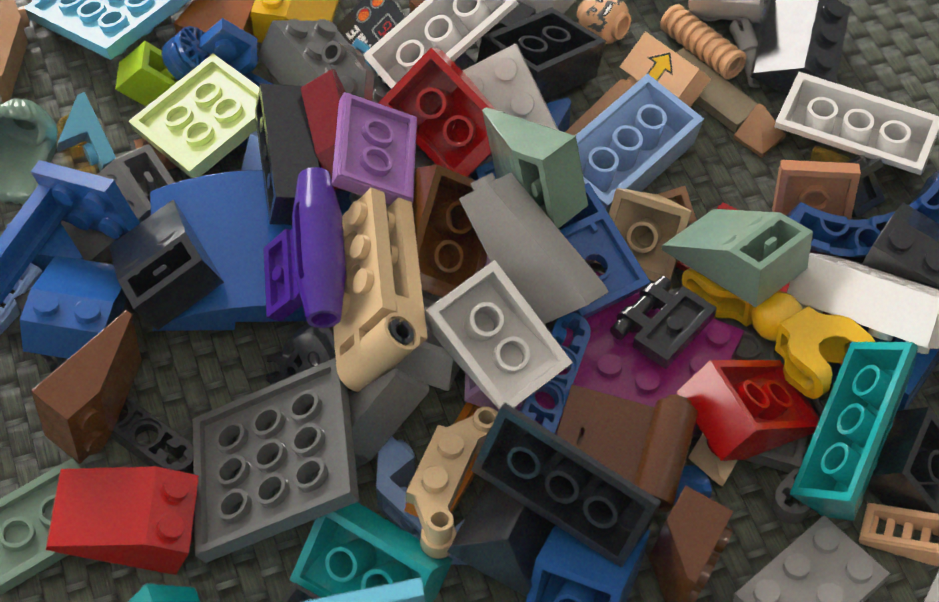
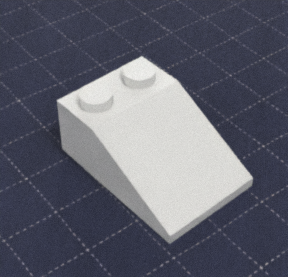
(496, 337)

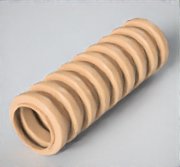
(703, 41)

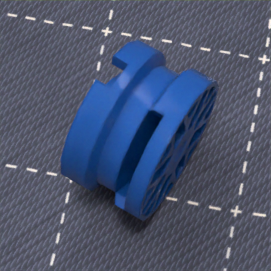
(183, 52)

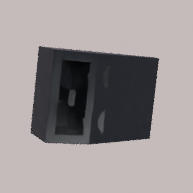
(163, 266)

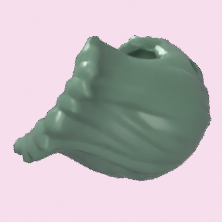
(25, 138)

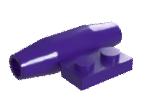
(309, 261)

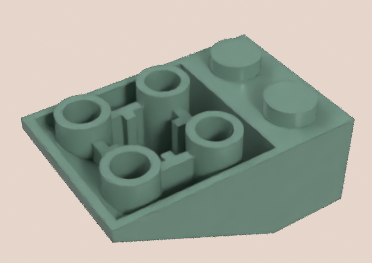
(541, 161)
(744, 251)

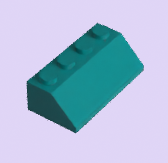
(854, 427)

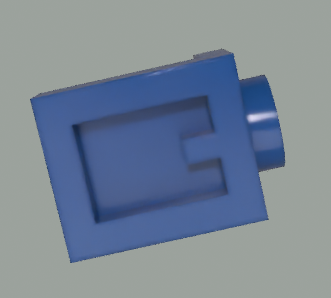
(231, 45)

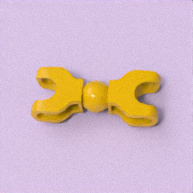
(801, 336)

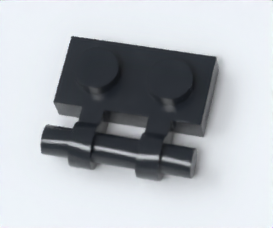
(671, 329)

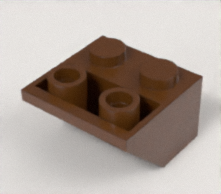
(689, 546)

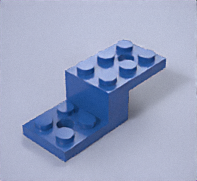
(599, 240)

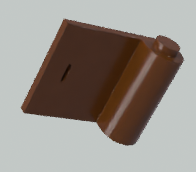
(633, 438)

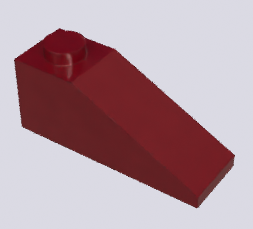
(321, 106)

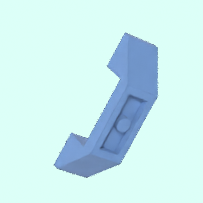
(394, 472)

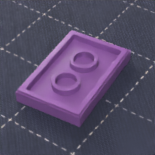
(374, 149)

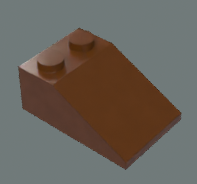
(444, 235)
(88, 391)

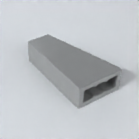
(530, 248)

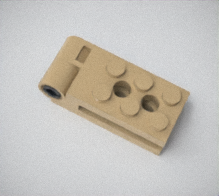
(382, 291)

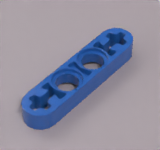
(560, 385)

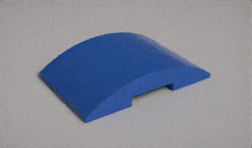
(233, 227)

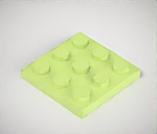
(200, 116)

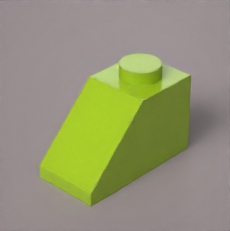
(144, 74)

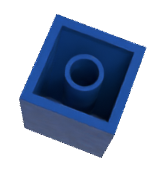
(576, 573)

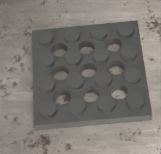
(296, 502)

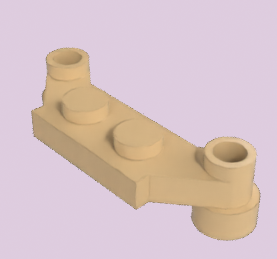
(441, 476)

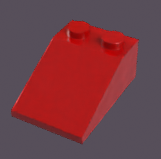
(446, 110)
(747, 407)
(124, 516)

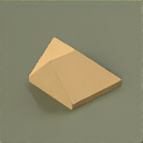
(646, 224)

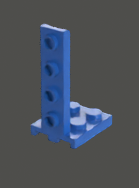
(61, 195)

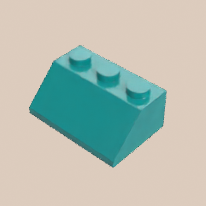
(363, 551)

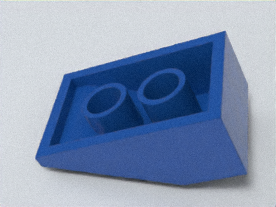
(70, 306)

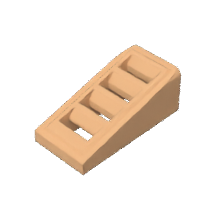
(906, 547)

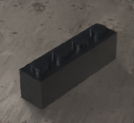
(283, 145)

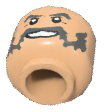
(605, 18)

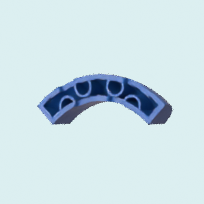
(854, 238)

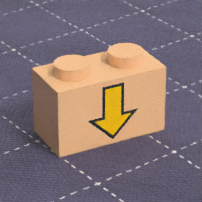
(665, 67)

